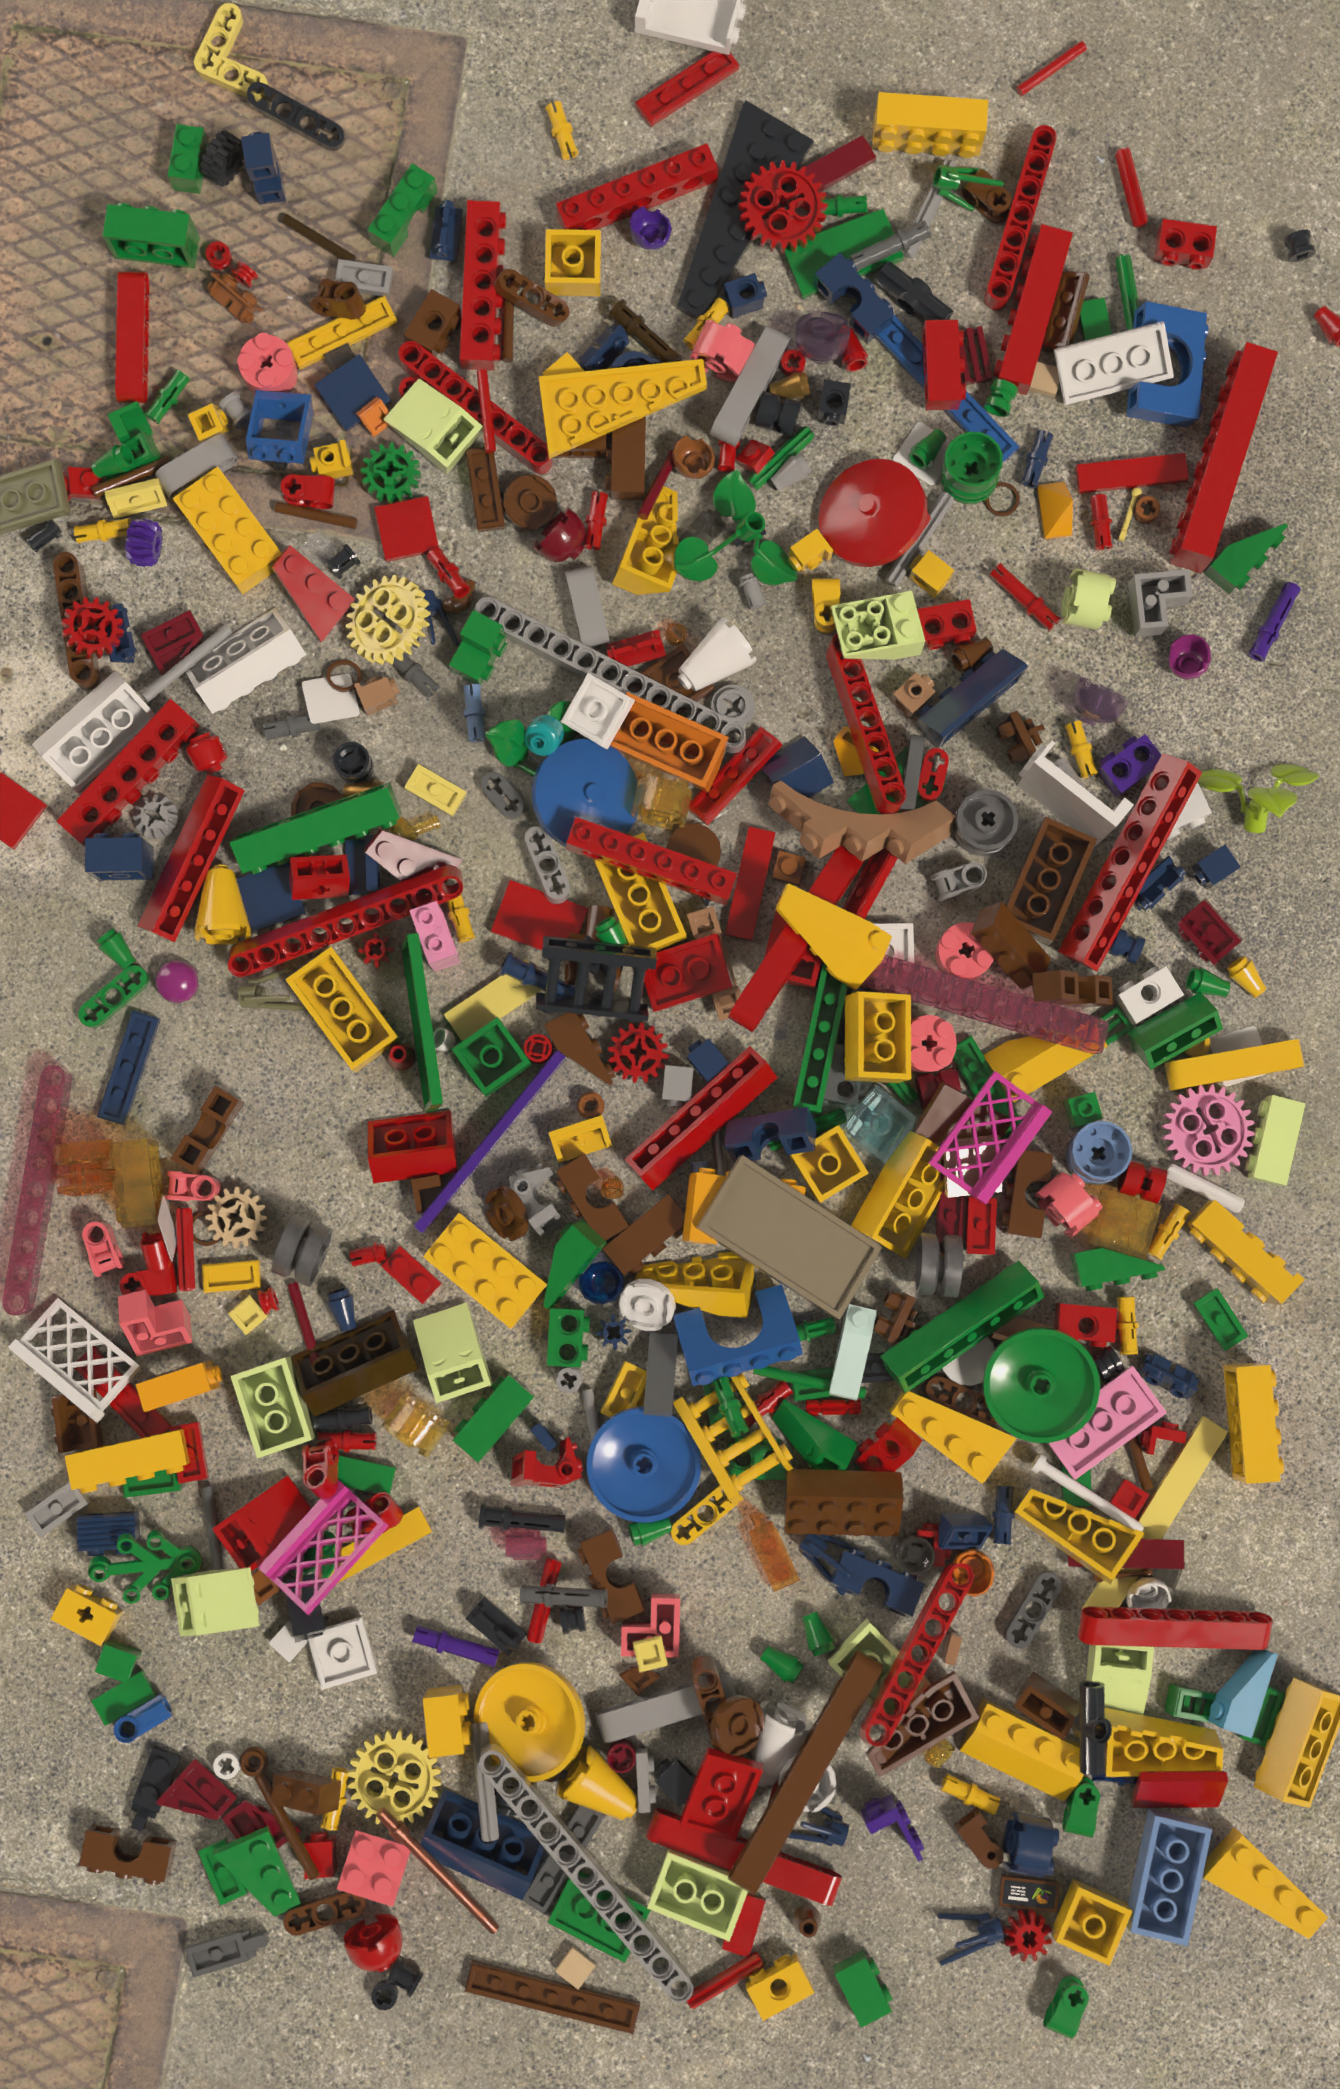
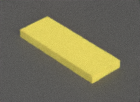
(491, 1001)

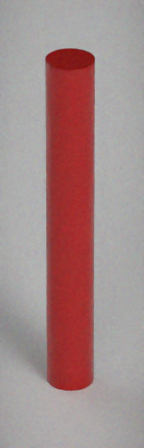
(1051, 68)
(486, 411)

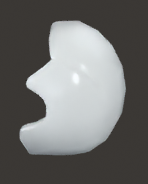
(1148, 1594)

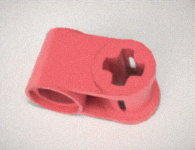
(187, 1187)
(102, 1250)

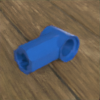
(144, 1718)

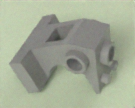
(542, 1218)

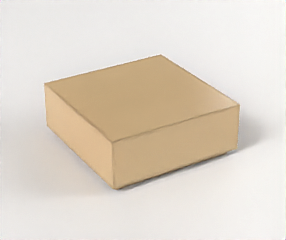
(1045, 380)
(575, 1967)

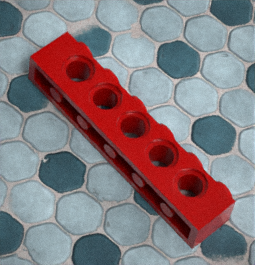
(641, 188)
(481, 217)
(131, 757)
(650, 861)

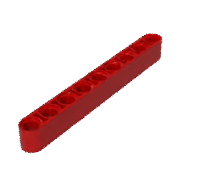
(336, 931)
(789, 946)

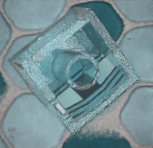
(879, 1125)

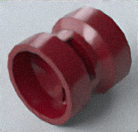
(620, 1760)

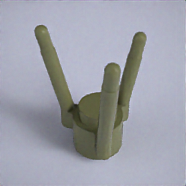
(255, 996)

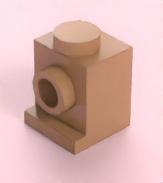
(377, 694)
(911, 703)

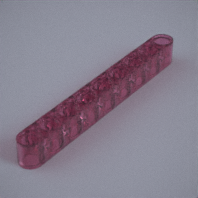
(989, 1005)
(27, 1201)

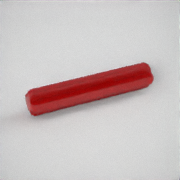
(1131, 187)
(185, 1249)
(540, 1612)
(725, 1980)

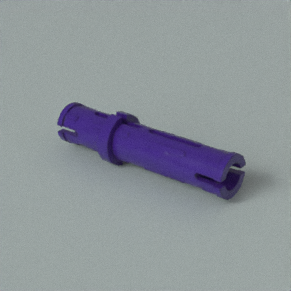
(1270, 630)
(457, 1646)

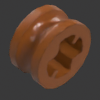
(1138, 511)

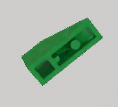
(570, 1259)

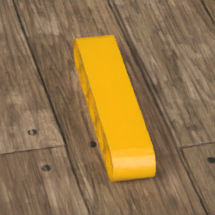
(1234, 1064)

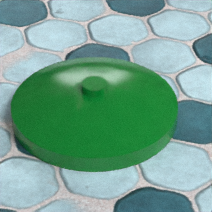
(1041, 1385)

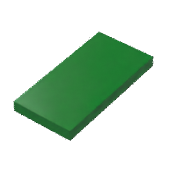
(842, 239)

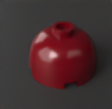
(562, 538)

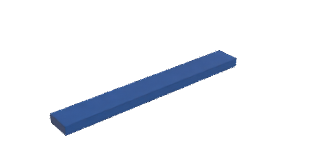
(970, 415)

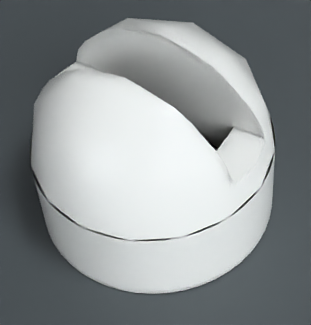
(443, 1039)

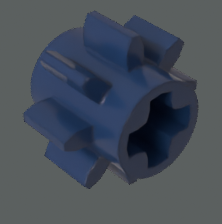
(615, 1340)

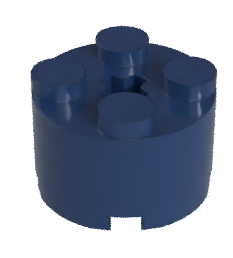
(1029, 1845)

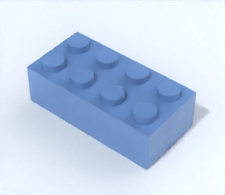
(1168, 1876)

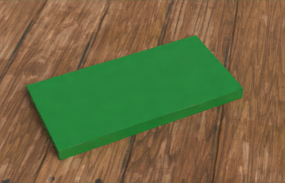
(421, 1023)

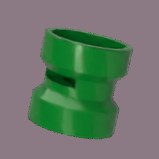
(1001, 395)

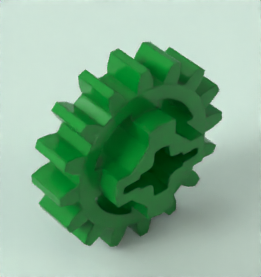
(401, 475)

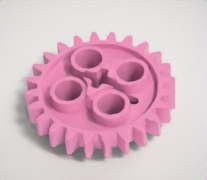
(1230, 1119)

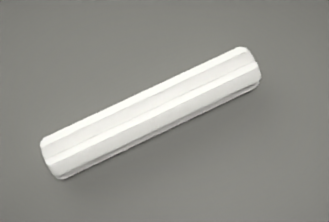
(1205, 1188)

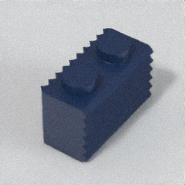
(102, 1530)

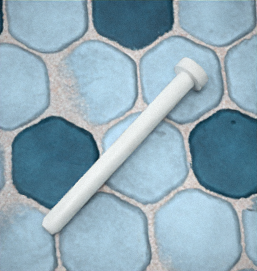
(1040, 1464)

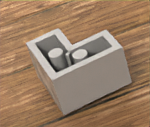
(1152, 594)

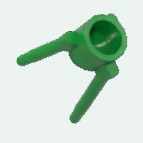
(949, 178)

